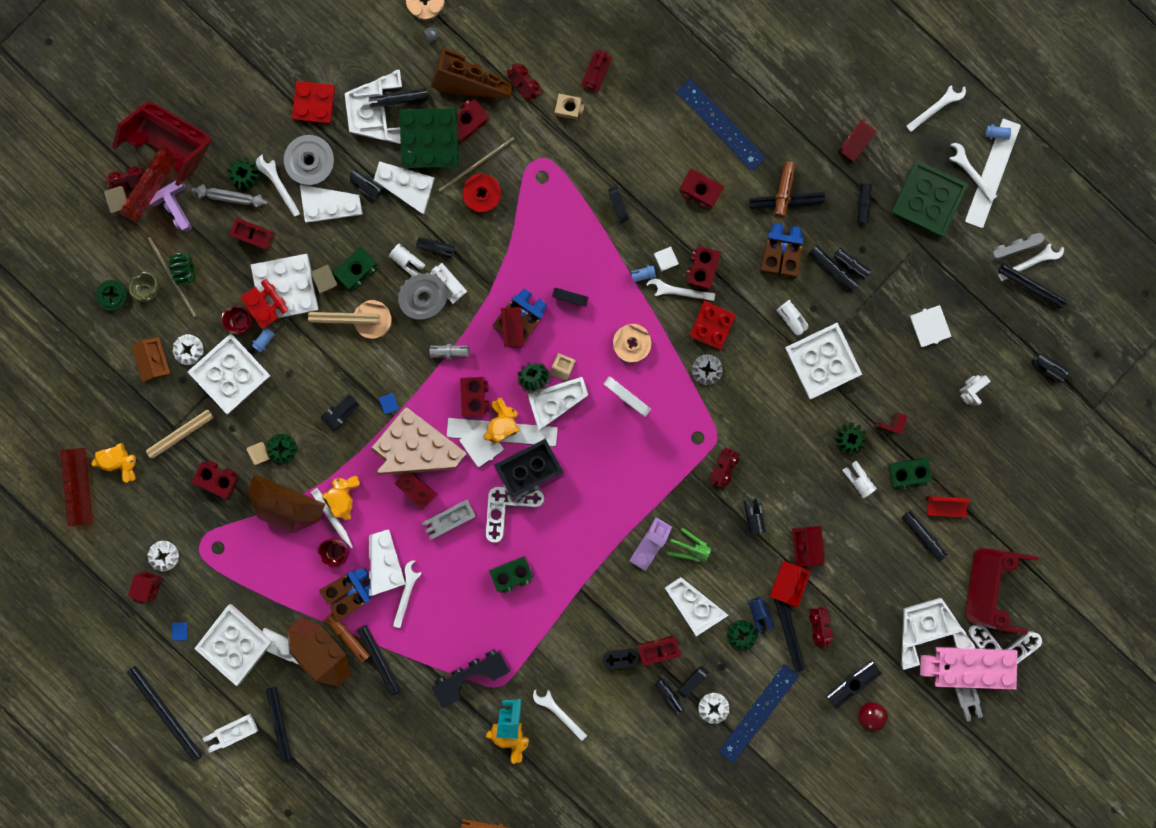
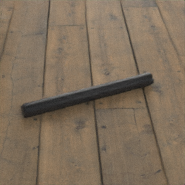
(164, 713)

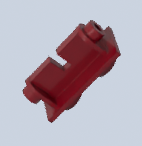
(596, 71)
(520, 75)
(118, 179)
(723, 475)
(821, 635)

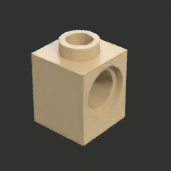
(565, 99)

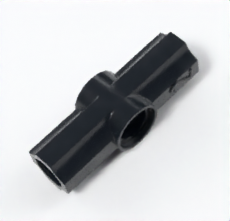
(843, 692)

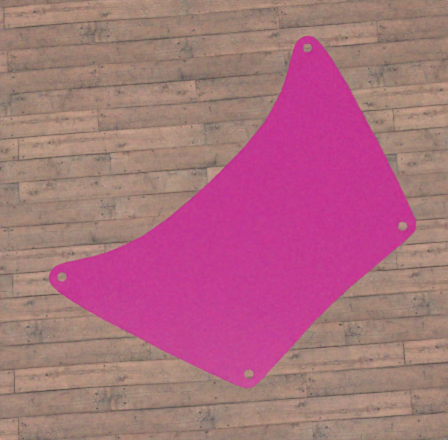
(610, 457)

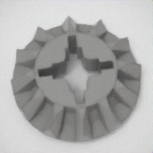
(712, 377)

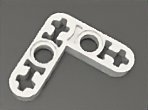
(627, 396)
(500, 505)
(1024, 638)

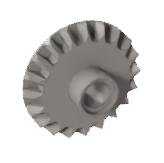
(299, 151)
(427, 304)

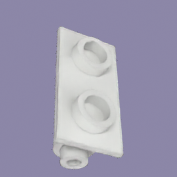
(454, 288)

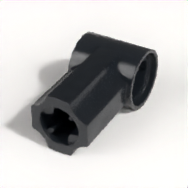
(337, 415)

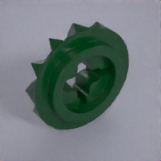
(105, 301)
(288, 442)
(733, 633)

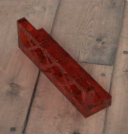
(148, 184)
(76, 486)

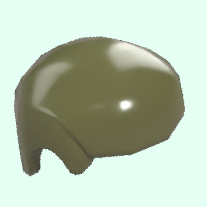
(144, 287)

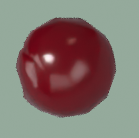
(237, 320)
(333, 552)
(872, 716)

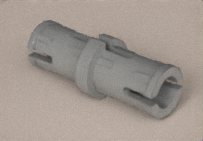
(449, 351)

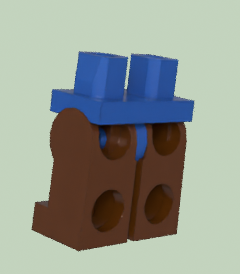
(782, 245)
(530, 314)
(352, 588)

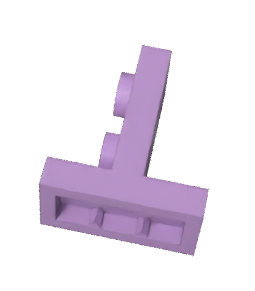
(167, 194)
(650, 544)

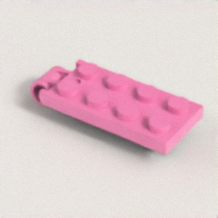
(972, 667)

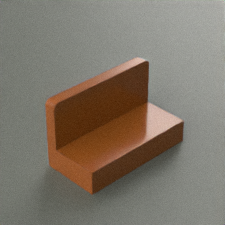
(150, 359)

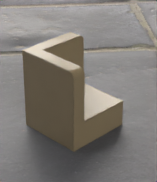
(115, 199)
(324, 278)

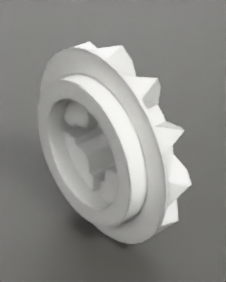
(196, 350)
(165, 547)
(704, 708)

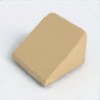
(562, 367)
(258, 453)

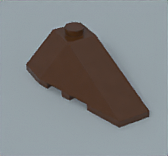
(460, 77)

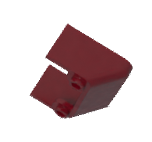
(160, 127)
(984, 588)

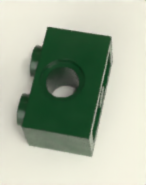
(345, 270)

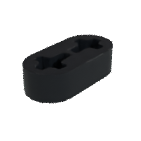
(618, 204)
(570, 297)
(619, 654)
(692, 681)

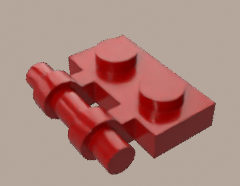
(260, 308)

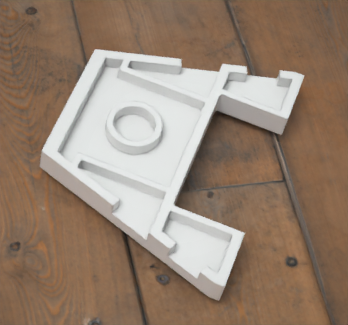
(368, 121)
(926, 623)

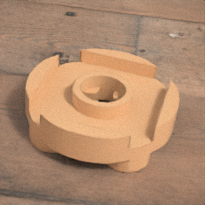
(425, 12)
(376, 330)
(622, 348)

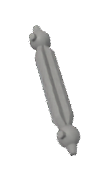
(229, 196)

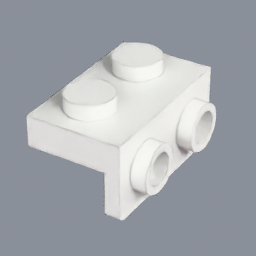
(972, 386)

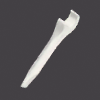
(949, 97)
(962, 161)
(270, 171)
(1045, 254)
(663, 289)
(334, 521)
(411, 578)
(549, 703)

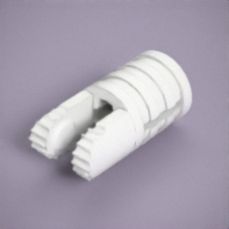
(404, 257)
(792, 317)
(862, 483)

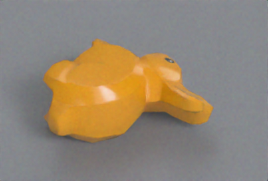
(503, 425)
(115, 459)
(339, 498)
(517, 745)

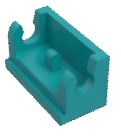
(509, 720)

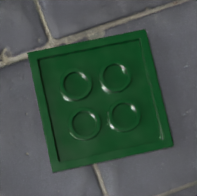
(429, 138)
(929, 198)

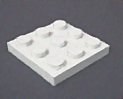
(292, 283)
(823, 361)
(229, 373)
(233, 645)

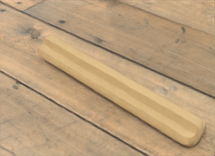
(346, 318)
(179, 434)

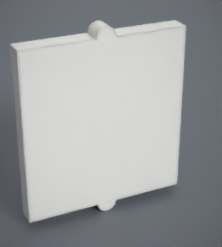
(930, 326)
(478, 448)

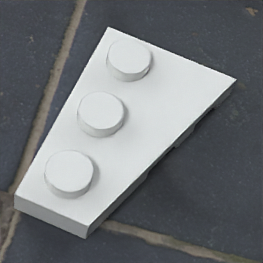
(406, 184)
(328, 204)
(556, 400)
(385, 567)
(694, 606)

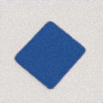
(388, 403)
(179, 631)

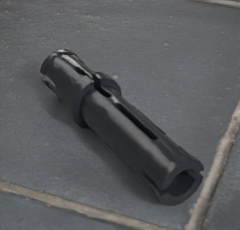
(398, 98)
(832, 267)
(927, 539)

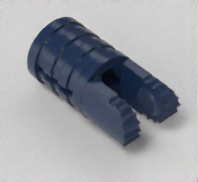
(759, 611)

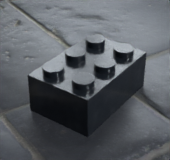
(529, 470)

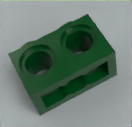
(909, 468)
(510, 570)

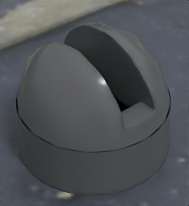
(431, 35)

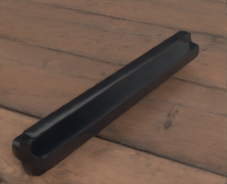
(796, 199)
(1032, 285)
(790, 635)
(378, 660)
(278, 723)

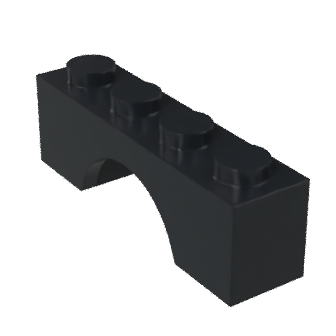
(493, 666)

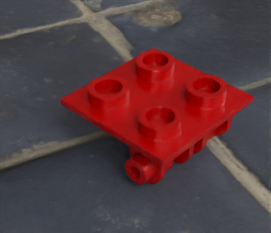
(712, 325)

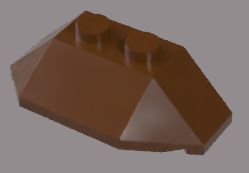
(283, 505)
(317, 653)

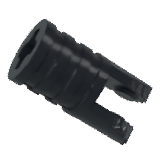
(366, 185)
(1050, 368)
(754, 521)

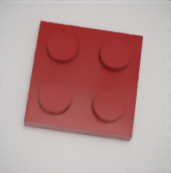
(313, 102)

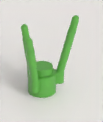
(700, 551)

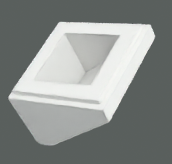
(666, 259)

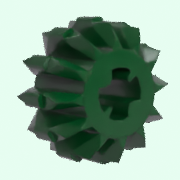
(249, 168)
(182, 269)
(533, 377)
(845, 435)

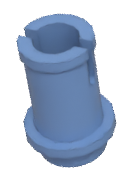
(998, 132)
(644, 273)
(263, 340)

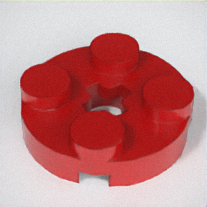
(471, 190)

